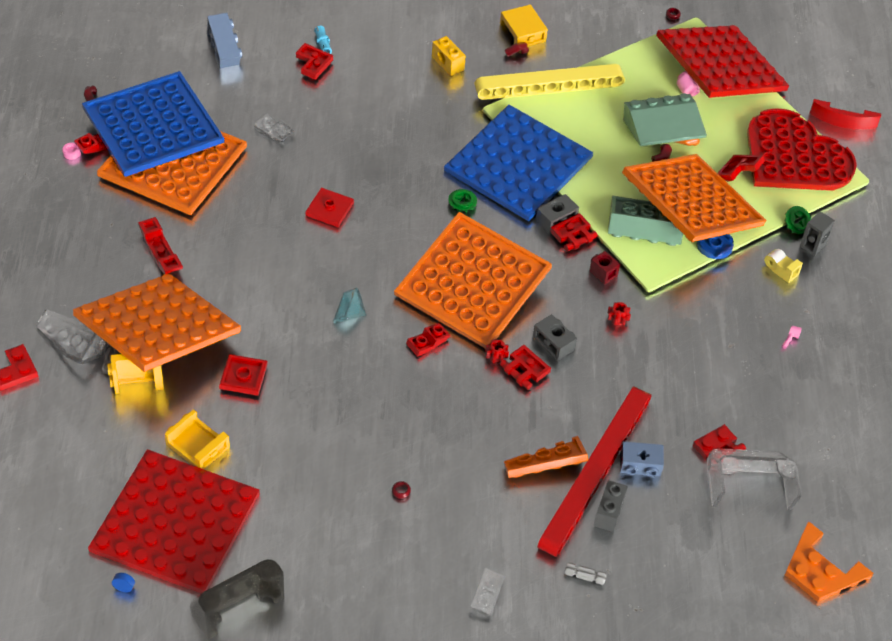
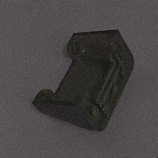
(263, 578)

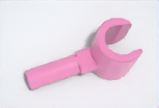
(794, 332)

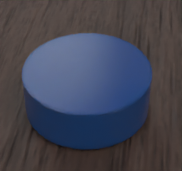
(123, 582)

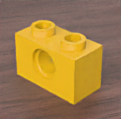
(448, 56)

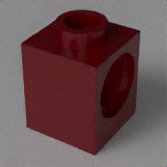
(604, 267)

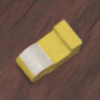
(783, 265)

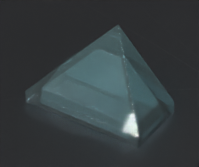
(350, 306)

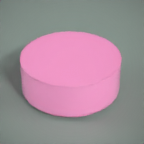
(71, 151)

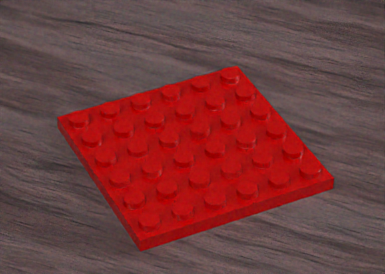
(722, 61)
(174, 521)

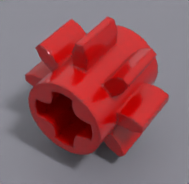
(619, 313)
(497, 351)

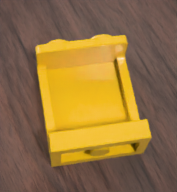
(524, 25)
(125, 372)
(196, 441)

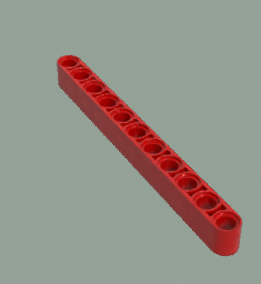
(594, 472)

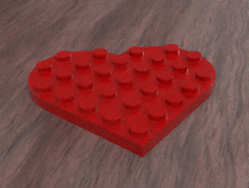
(797, 154)

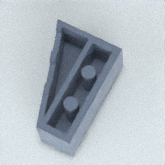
(223, 40)

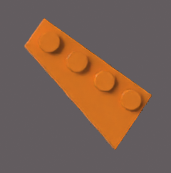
(545, 459)

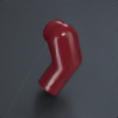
(516, 48)
(89, 92)
(664, 153)

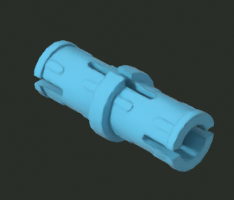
(322, 39)

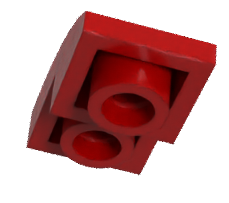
(90, 144)
(428, 340)

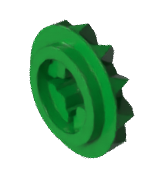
(458, 195)
(797, 212)

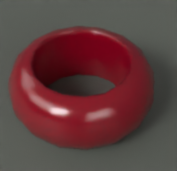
(673, 10)
(401, 495)

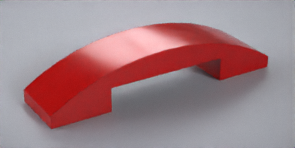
(843, 118)
(158, 246)

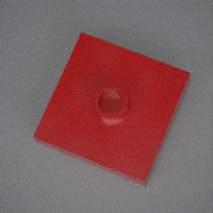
(329, 207)
(243, 374)

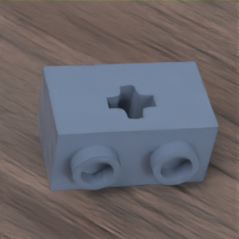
(641, 459)

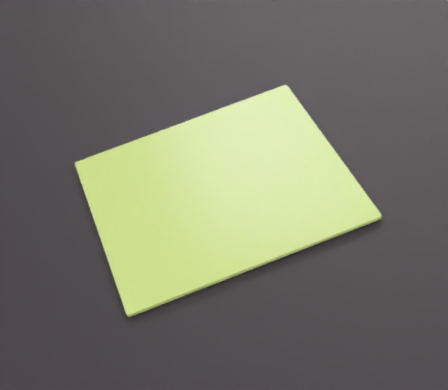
(597, 123)

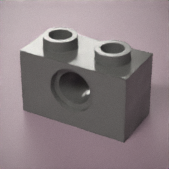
(556, 211)
(817, 233)
(555, 337)
(610, 506)

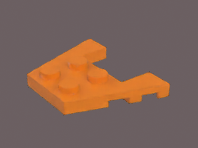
(816, 573)

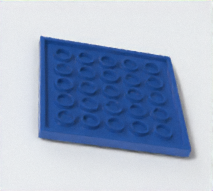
(152, 123)
(518, 162)

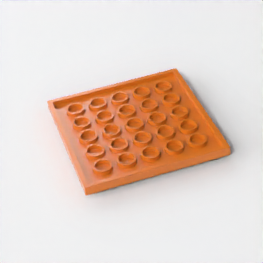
(181, 181)
(694, 197)
(473, 280)
(156, 321)

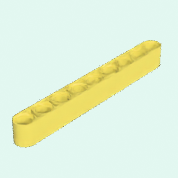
(549, 81)

